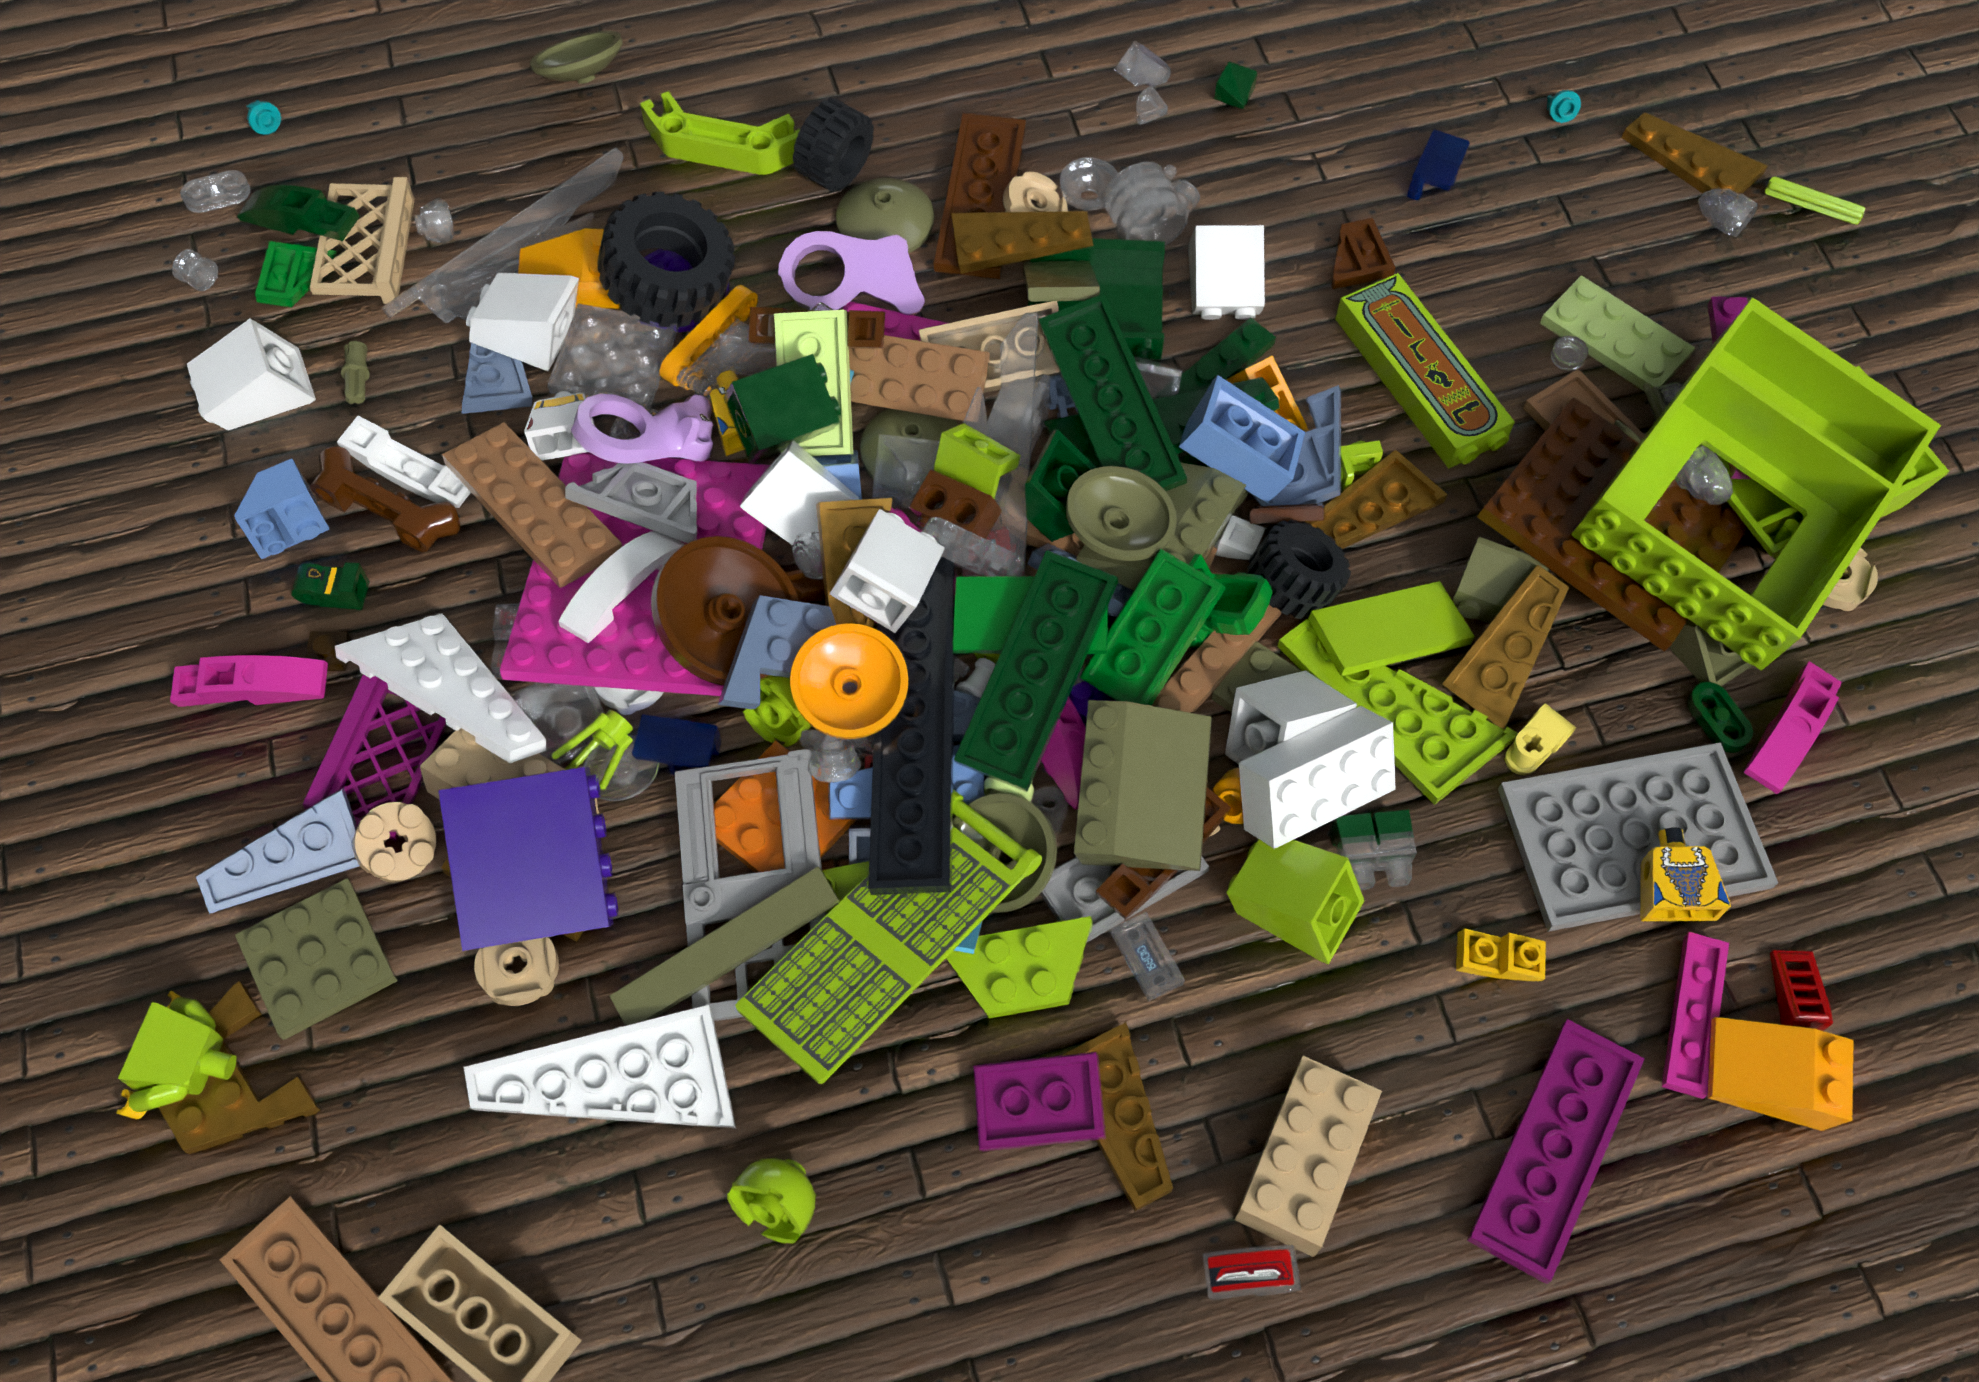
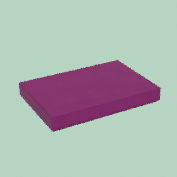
(1039, 1102)

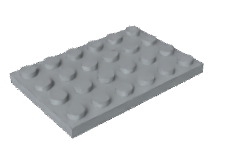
(1596, 823)

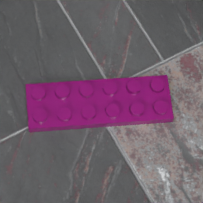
(1556, 1151)

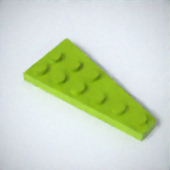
(1433, 736)

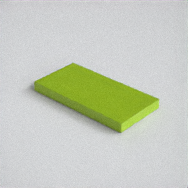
(1390, 628)

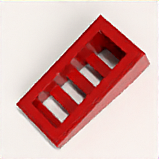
(1820, 1012)

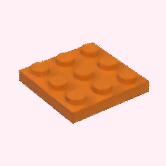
(750, 819)

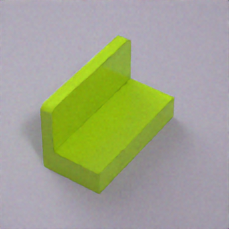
(974, 458)

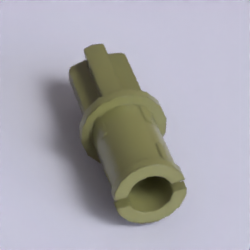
(355, 371)

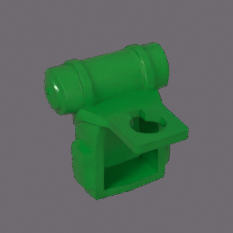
(1239, 606)

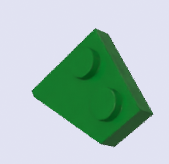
(286, 273)

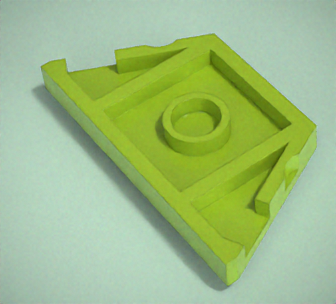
(1024, 967)

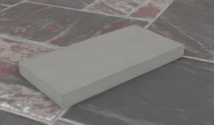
(1073, 896)

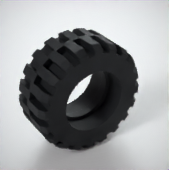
(674, 226)

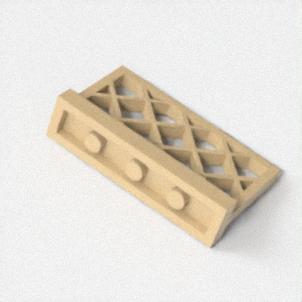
(391, 248)

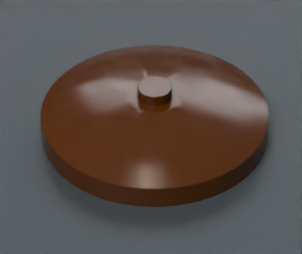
(706, 599)

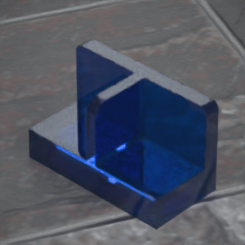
(1438, 163)
(676, 742)

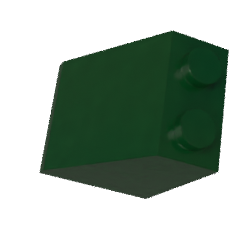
(781, 407)

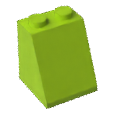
(1298, 895)

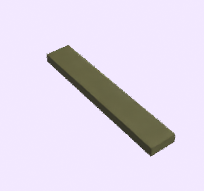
(725, 948)

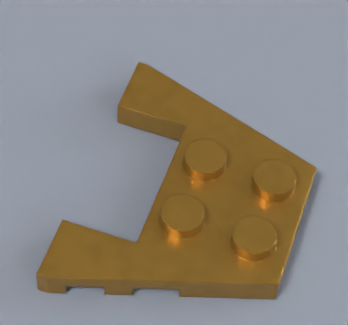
(231, 1106)

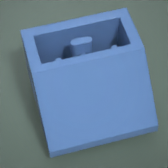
(279, 510)

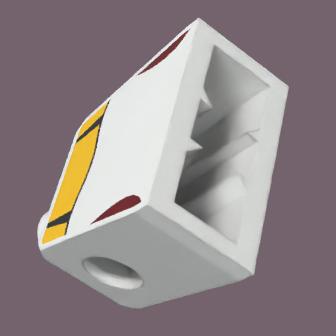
(551, 424)

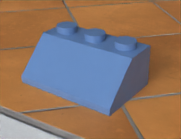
(1243, 439)

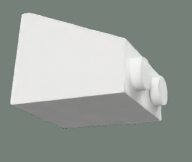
(1227, 271)
(524, 316)
(249, 377)
(789, 492)
(888, 570)
(1280, 710)

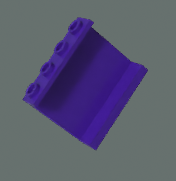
(527, 858)

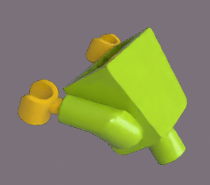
(172, 1056)

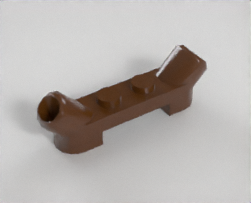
(414, 524)

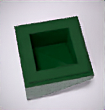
(1235, 85)

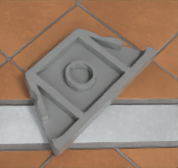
(643, 497)

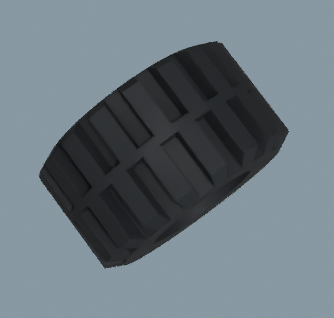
(833, 144)
(1301, 567)

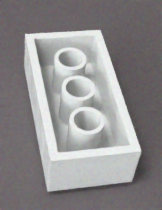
(1317, 776)

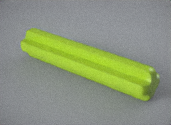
(1814, 200)

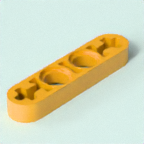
(732, 307)

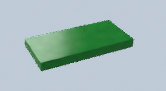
(988, 610)
(1153, 630)

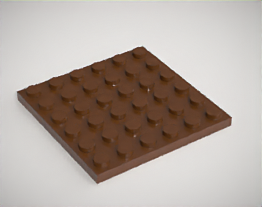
(1558, 487)

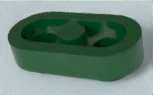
(1721, 718)

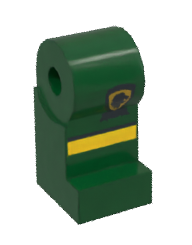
(331, 585)

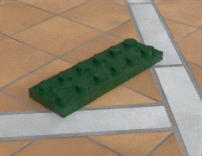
(1110, 391)
(1036, 670)

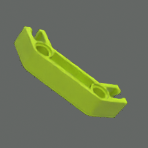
(720, 141)

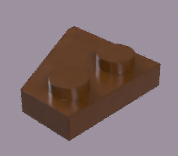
(1360, 255)

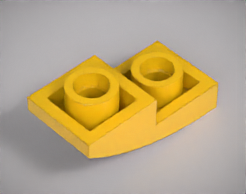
(1501, 957)

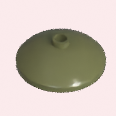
(578, 57)
(886, 209)
(900, 424)
(1121, 513)
(1026, 826)

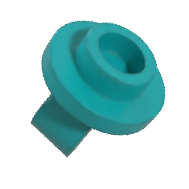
(1563, 106)
(263, 117)

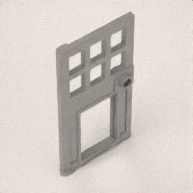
(718, 899)

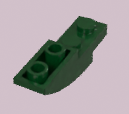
(301, 208)

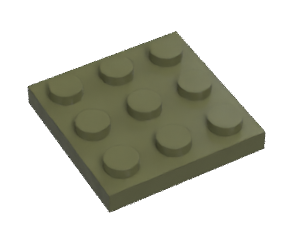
(315, 958)

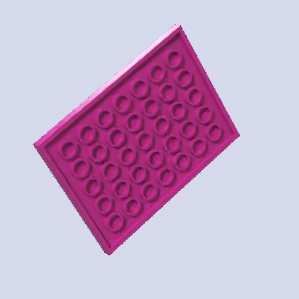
(629, 648)

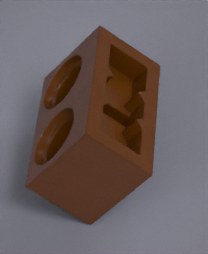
(958, 504)

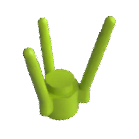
(608, 731)

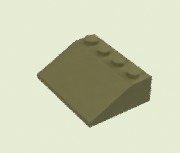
(1202, 514)
(1142, 787)

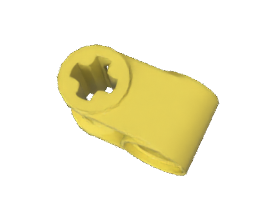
(1538, 740)

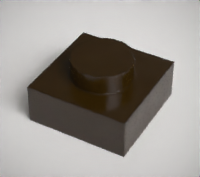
(322, 647)

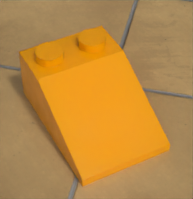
(574, 256)
(1782, 1071)

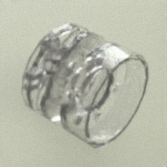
(1145, 204)

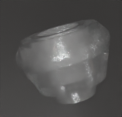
(435, 221)
(808, 554)
(833, 760)

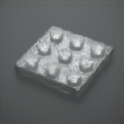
(611, 355)

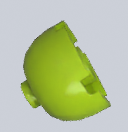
(777, 713)
(776, 1196)

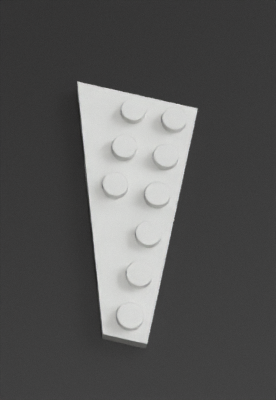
(443, 675)
(637, 1072)

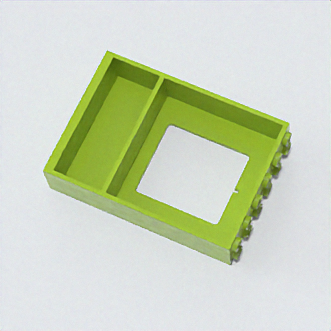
(1797, 427)

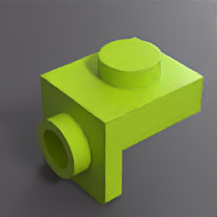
(1358, 459)

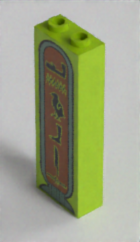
(1424, 371)

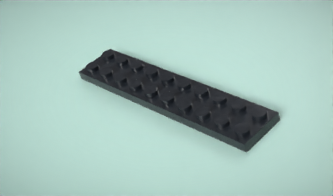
(916, 754)

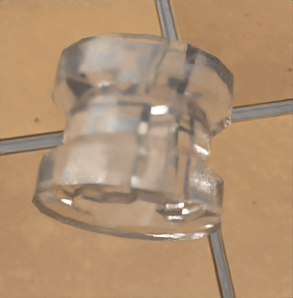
(195, 270)

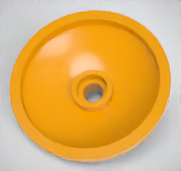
(843, 656)

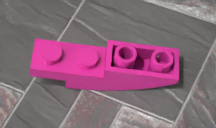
(250, 678)
(1794, 728)
(1065, 753)

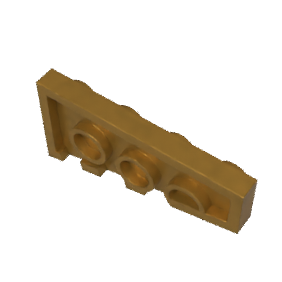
(1012, 237)
(1505, 653)

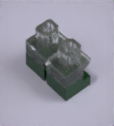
(1376, 845)

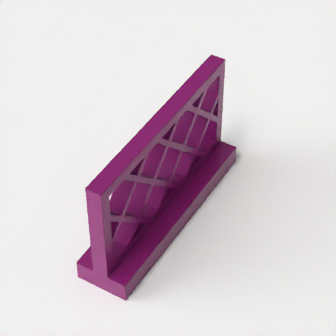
(351, 736)

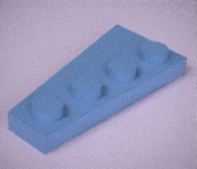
(853, 796)

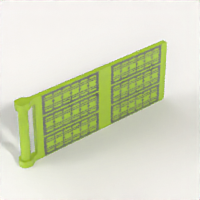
(877, 952)

